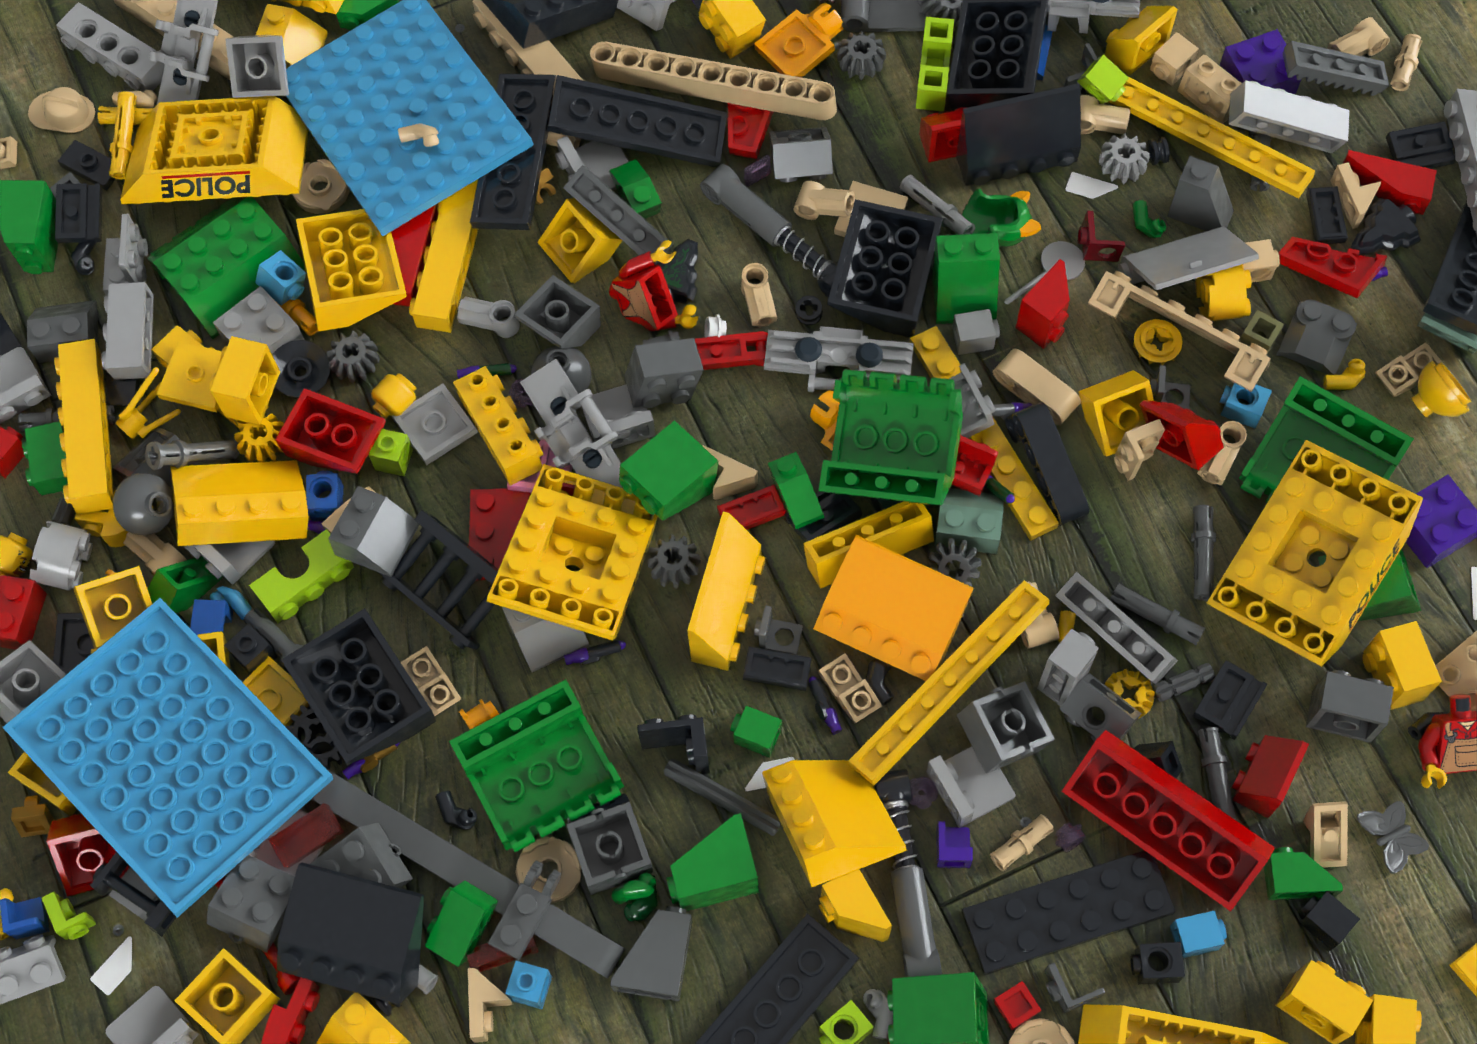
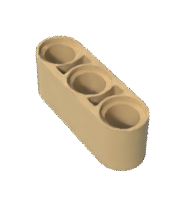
(1036, 384)

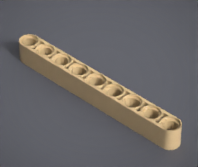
(714, 80)

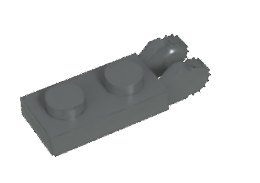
(524, 913)

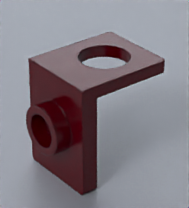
(1091, 246)

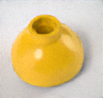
(1440, 392)

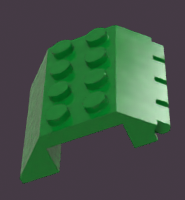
(220, 257)
(1330, 423)
(894, 438)
(537, 766)

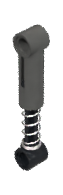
(725, 188)
(908, 883)

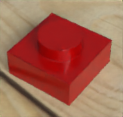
(1017, 1005)

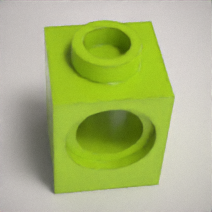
(1103, 80)
(391, 452)
(850, 1015)

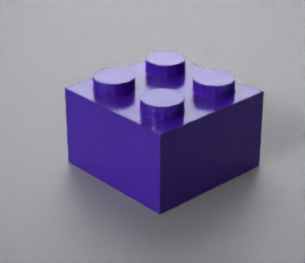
(1260, 61)
(1443, 522)

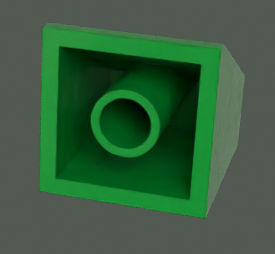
(29, 223)
(965, 275)
(669, 472)
(1394, 594)
(715, 869)
(938, 1010)

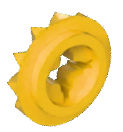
(1165, 333)
(1130, 679)

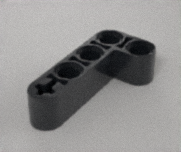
(1049, 461)

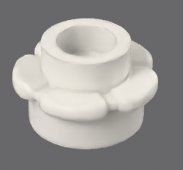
(714, 326)

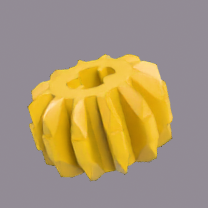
(259, 440)

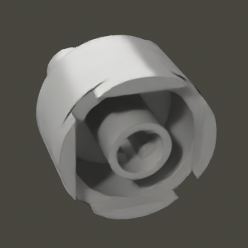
(60, 555)

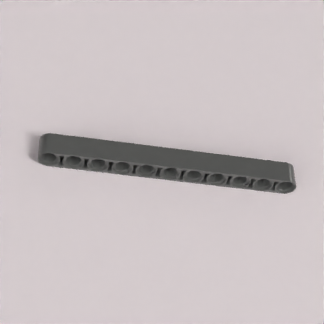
(456, 866)

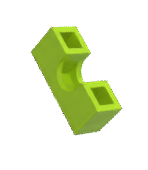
(934, 64)
(285, 595)

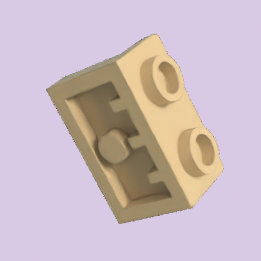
(1209, 88)
(1137, 447)

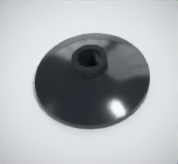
(296, 356)

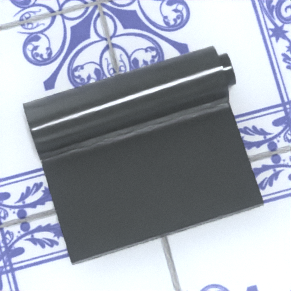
(881, 15)

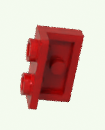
(973, 465)

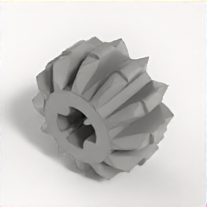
(1124, 158)

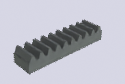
(1335, 68)
(614, 212)

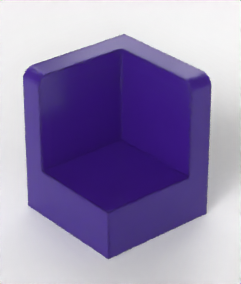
(953, 846)

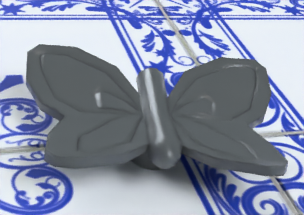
(1394, 833)

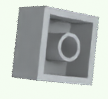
(258, 320)

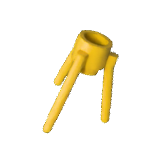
(133, 420)

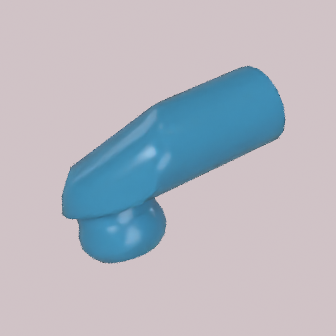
(234, 599)

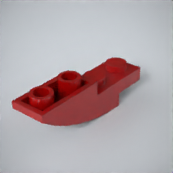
(287, 1024)

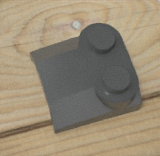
(1318, 336)

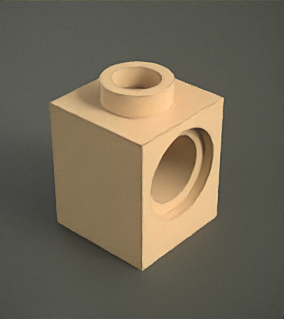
(1173, 58)
(1268, 261)

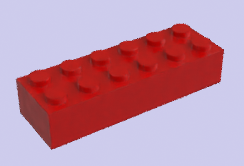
(1168, 820)

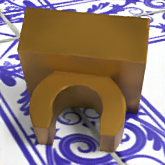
(545, 176)
(32, 818)

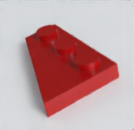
(747, 129)
(1335, 268)
(494, 521)

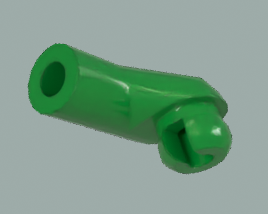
(1144, 223)
(634, 889)

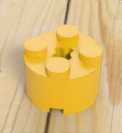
(1224, 294)

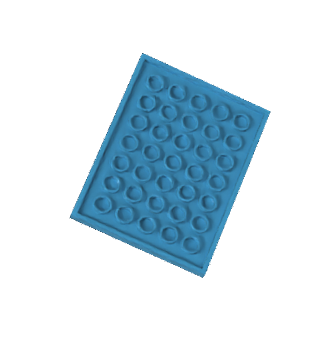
(392, 76)
(168, 756)

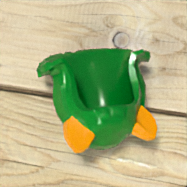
(1001, 215)

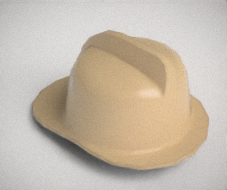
(62, 111)

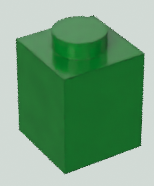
(756, 731)

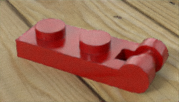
(732, 350)

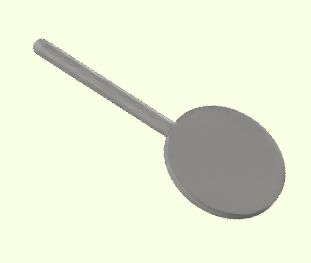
(1051, 254)

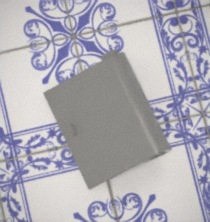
(1187, 258)

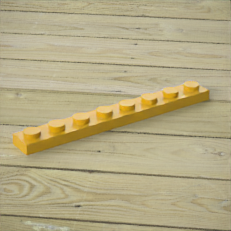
(1215, 138)
(1008, 470)
(948, 683)

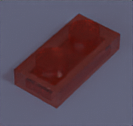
(306, 835)
(487, 957)

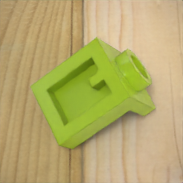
(61, 914)

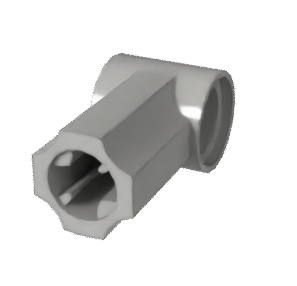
(487, 315)

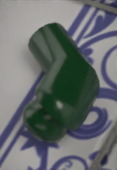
(641, 908)

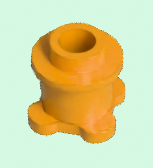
(479, 714)

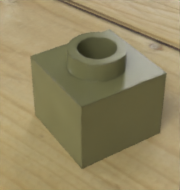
(1262, 331)

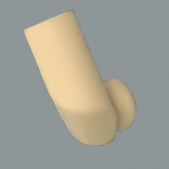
(144, 99)
(419, 131)

